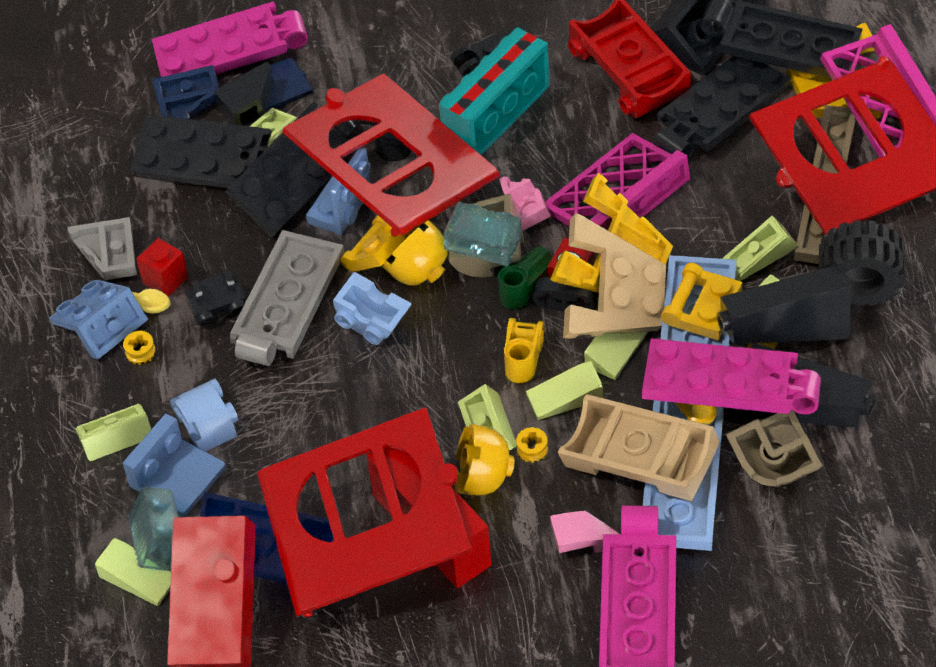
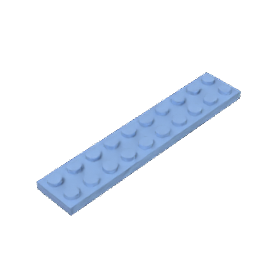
(687, 519)

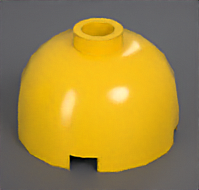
(419, 257)
(483, 460)

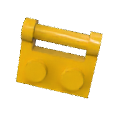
(373, 247)
(704, 314)

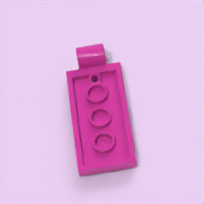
(231, 40)
(729, 377)
(638, 593)

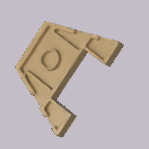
(628, 285)

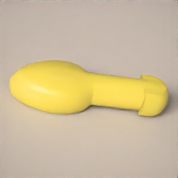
(152, 301)

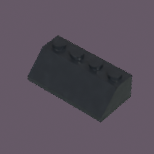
(682, 34)

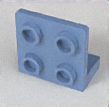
(336, 204)
(100, 316)
(172, 464)

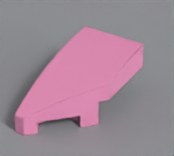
(528, 201)
(578, 531)

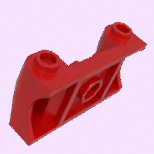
(632, 57)

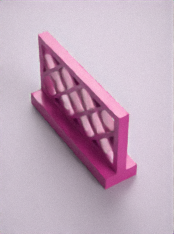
(885, 43)
(642, 197)

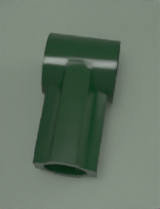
(519, 280)

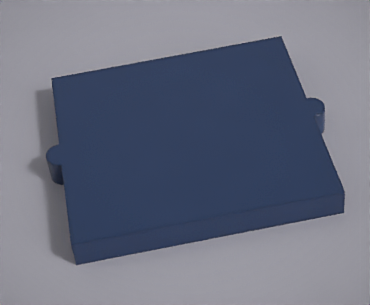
(288, 83)

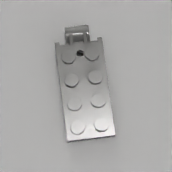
(285, 297)

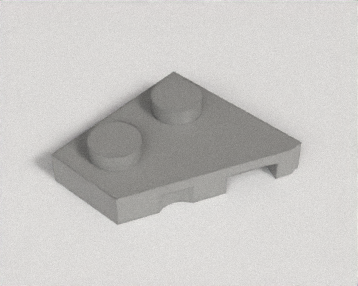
(107, 246)

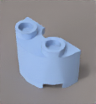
(367, 309)
(206, 415)

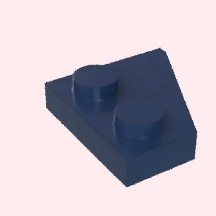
(186, 92)

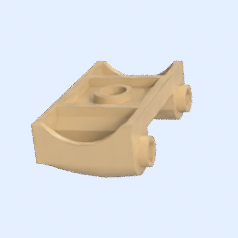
(641, 446)

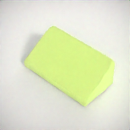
(612, 352)
(486, 409)
(113, 432)

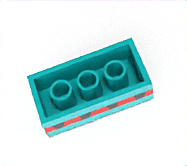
(497, 90)

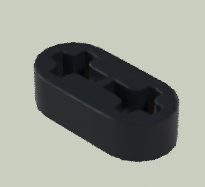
(560, 296)

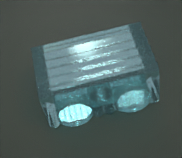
(482, 233)
(153, 527)

